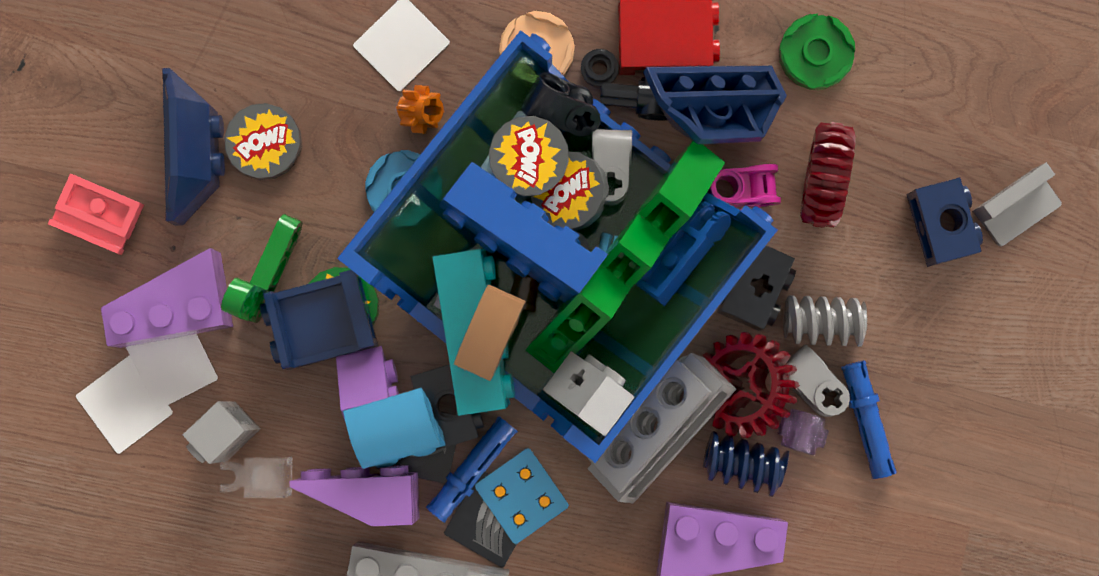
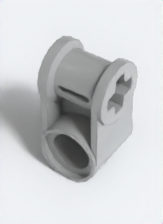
(613, 153)
(813, 379)

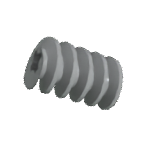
(825, 319)

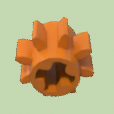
(420, 109)

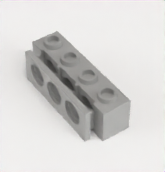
(677, 424)

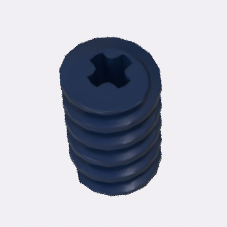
(745, 465)

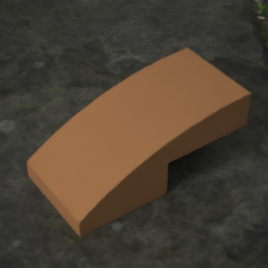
(489, 332)

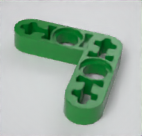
(243, 297)

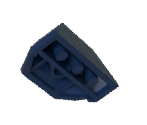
(718, 101)
(189, 149)

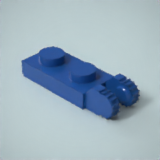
(684, 252)

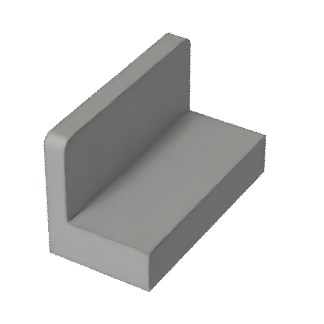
(1019, 205)

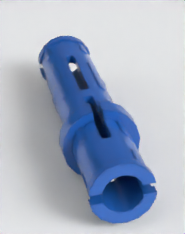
(866, 411)
(467, 474)

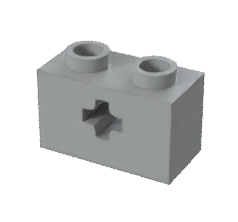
(590, 391)
(220, 432)

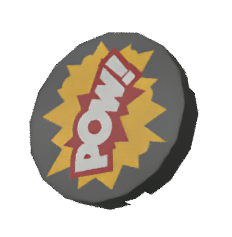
(263, 141)
(529, 155)
(578, 196)

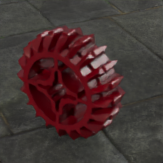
(828, 174)
(773, 401)

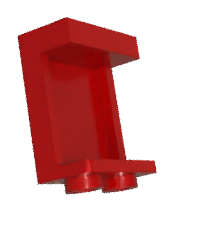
(667, 34)

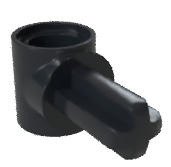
(633, 96)

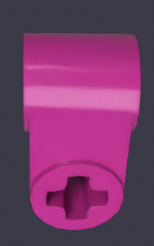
(750, 185)

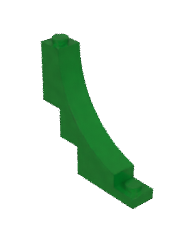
(629, 256)

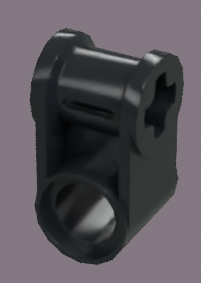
(563, 104)

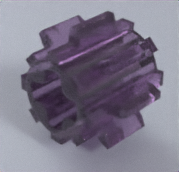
(803, 432)

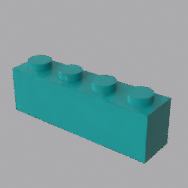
(460, 286)

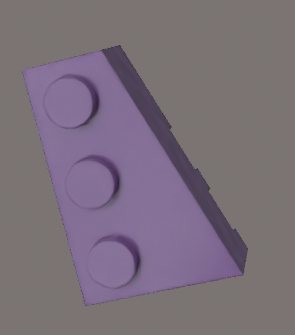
(170, 305)
(717, 541)

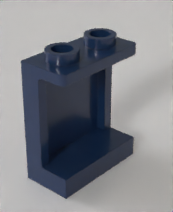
(319, 321)

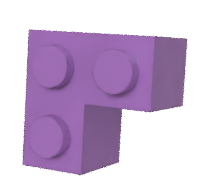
(365, 378)

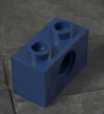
(936, 242)

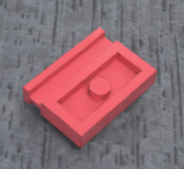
(96, 214)

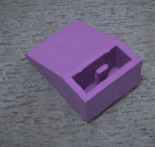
(370, 498)

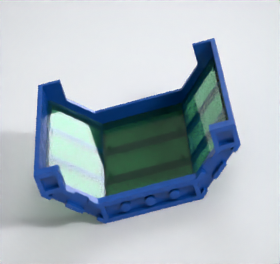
(642, 337)

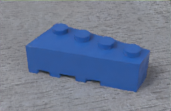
(520, 234)

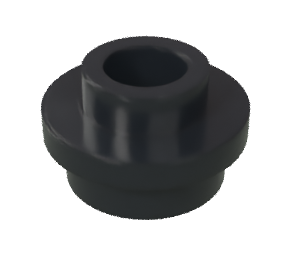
(599, 56)

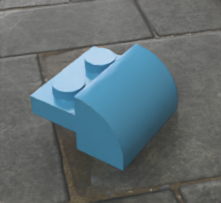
(393, 429)

